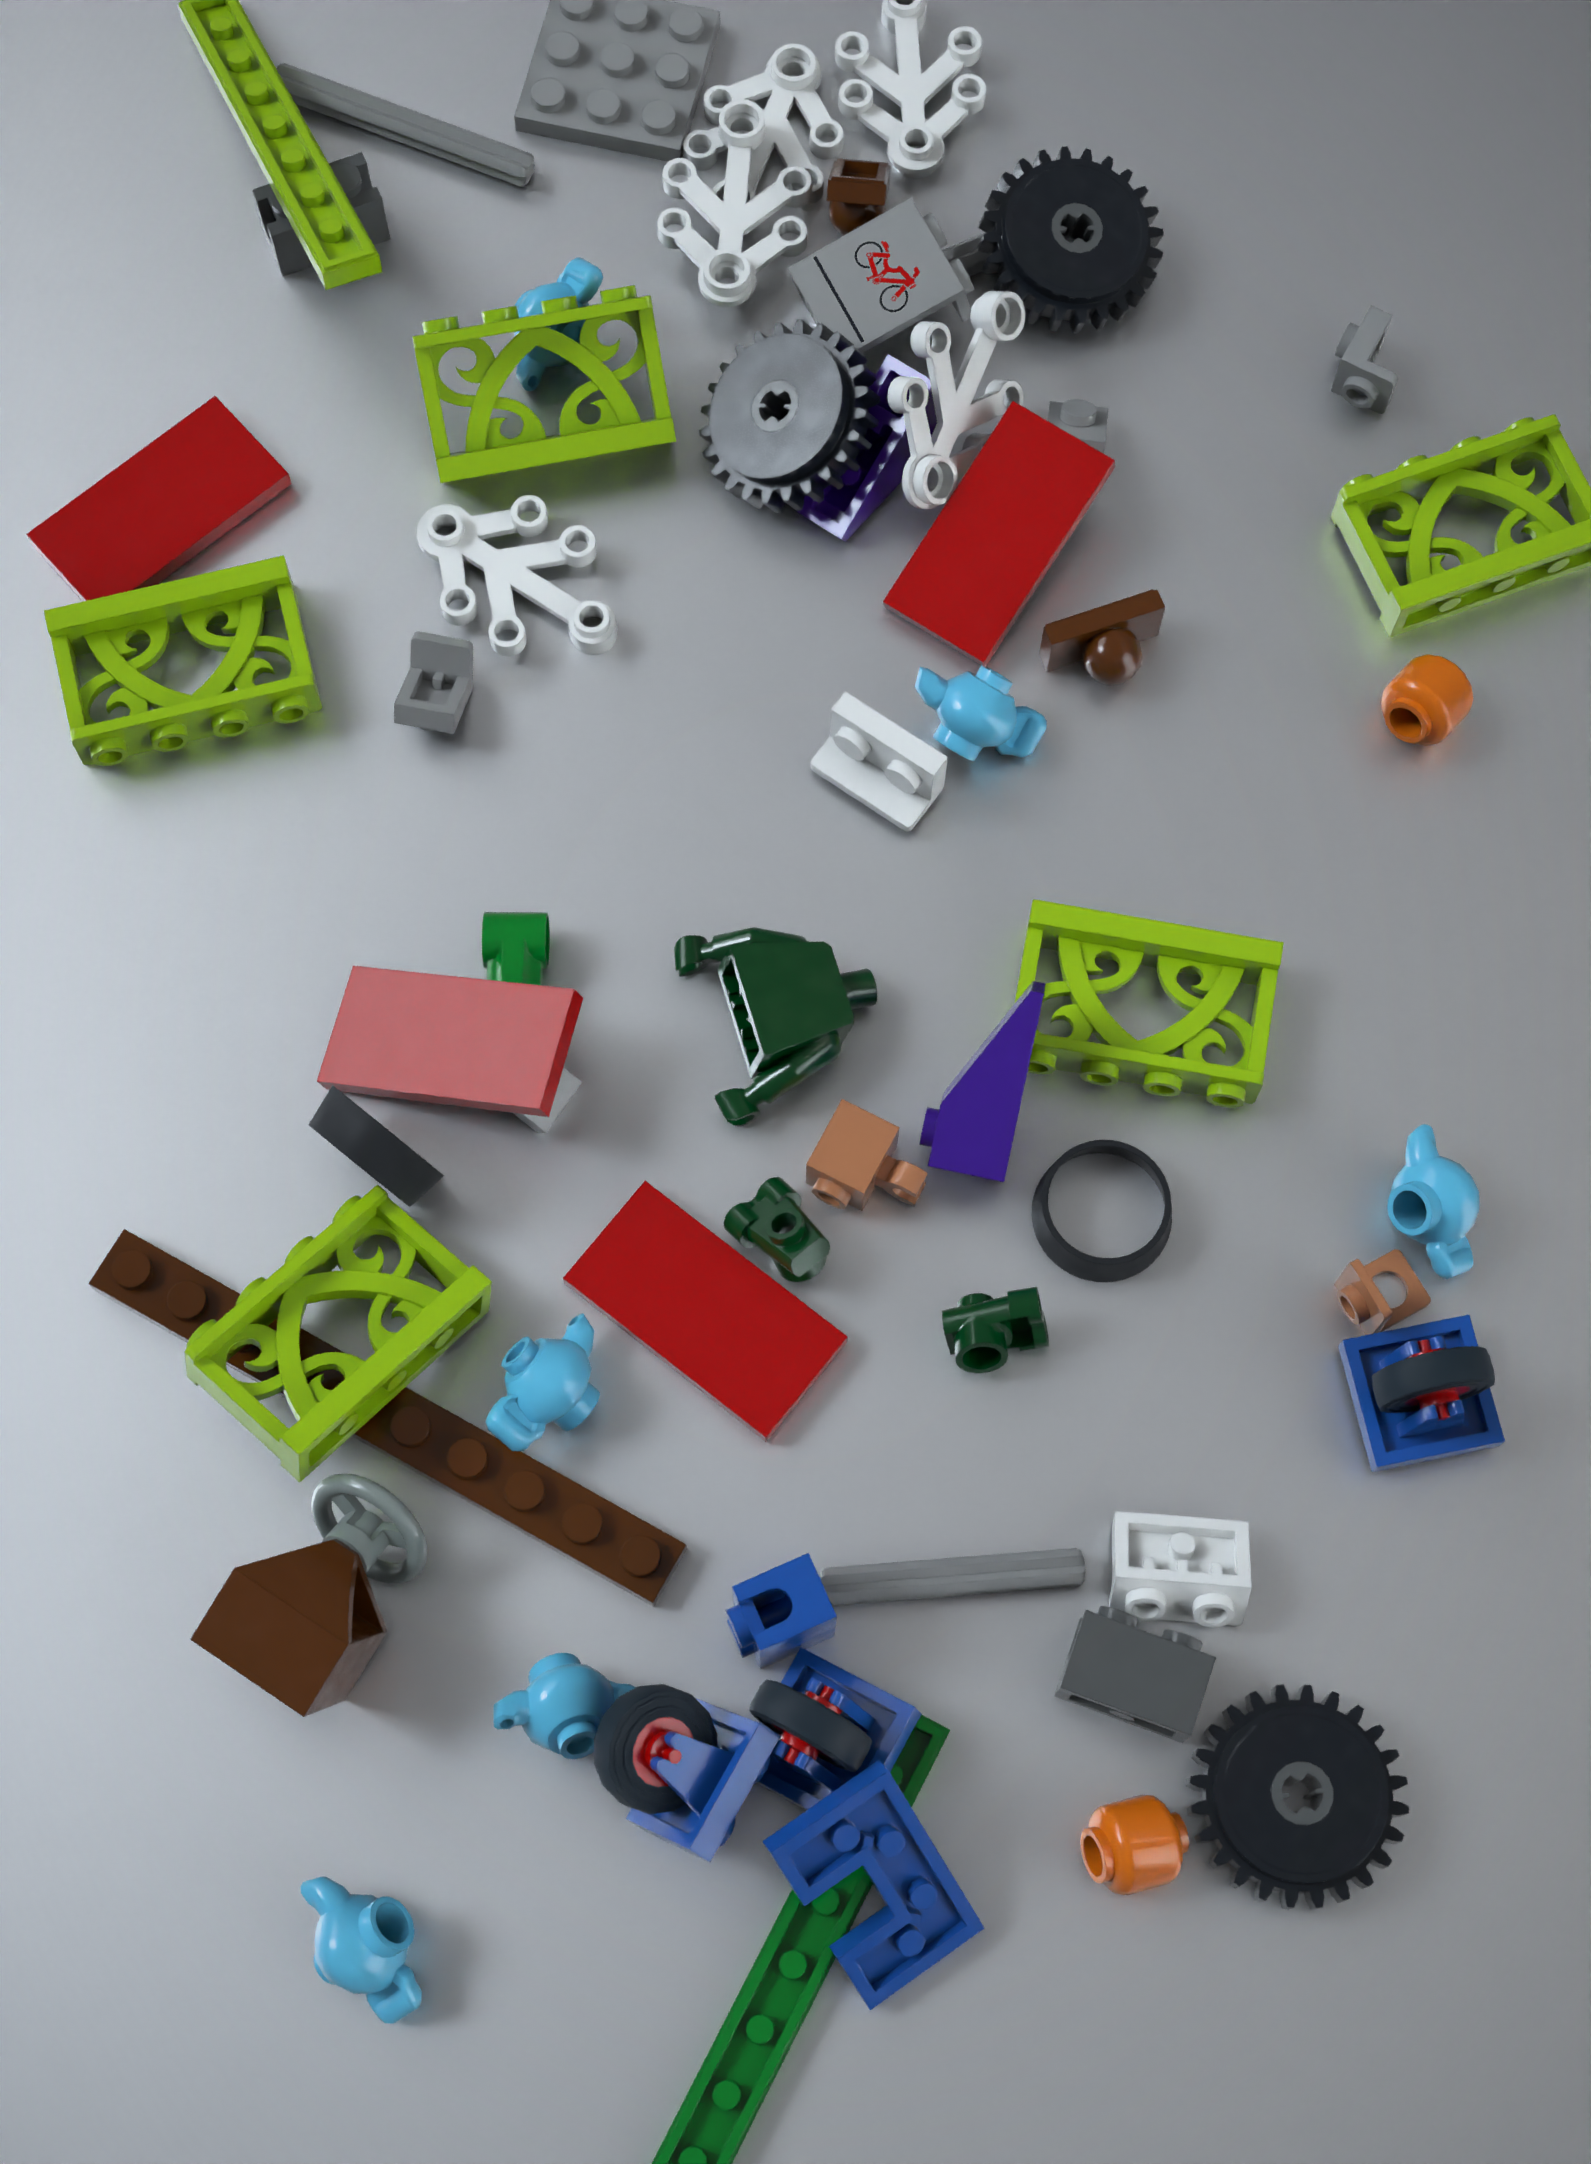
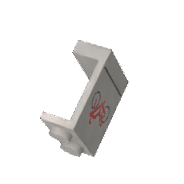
(882, 277)

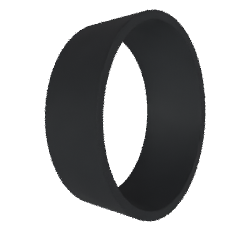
(373, 1147)
(1085, 1265)

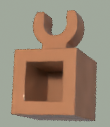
(857, 1157)

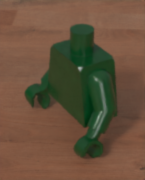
(784, 1005)

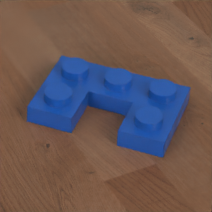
(876, 1828)

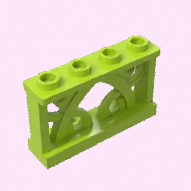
(619, 421)
(1466, 471)
(155, 612)
(1172, 948)
(325, 1415)

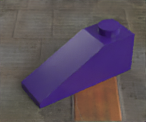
(880, 466)
(983, 1102)

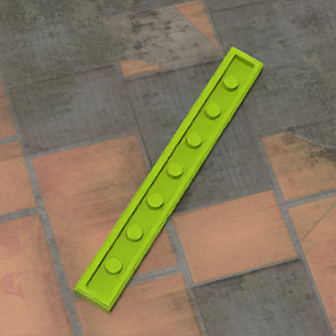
(281, 142)

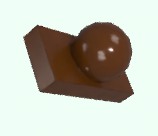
(856, 192)
(1104, 638)

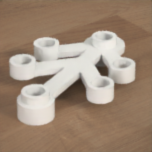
(910, 87)
(783, 92)
(734, 215)
(931, 471)
(511, 570)

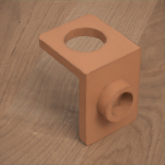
(1365, 1303)

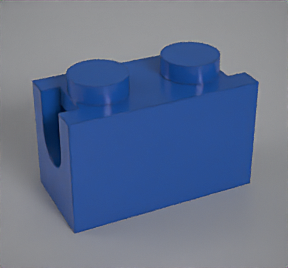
(781, 1612)

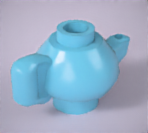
(577, 279)
(980, 713)
(1435, 1204)
(545, 1384)
(560, 1705)
(364, 1947)

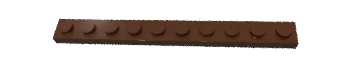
(419, 1434)

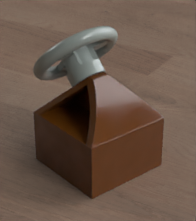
(309, 1616)

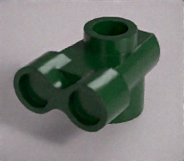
(780, 1230)
(986, 1327)

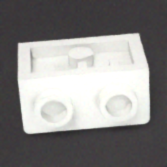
(880, 763)
(1180, 1568)

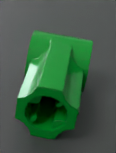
(515, 946)

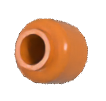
(1426, 700)
(1134, 1844)

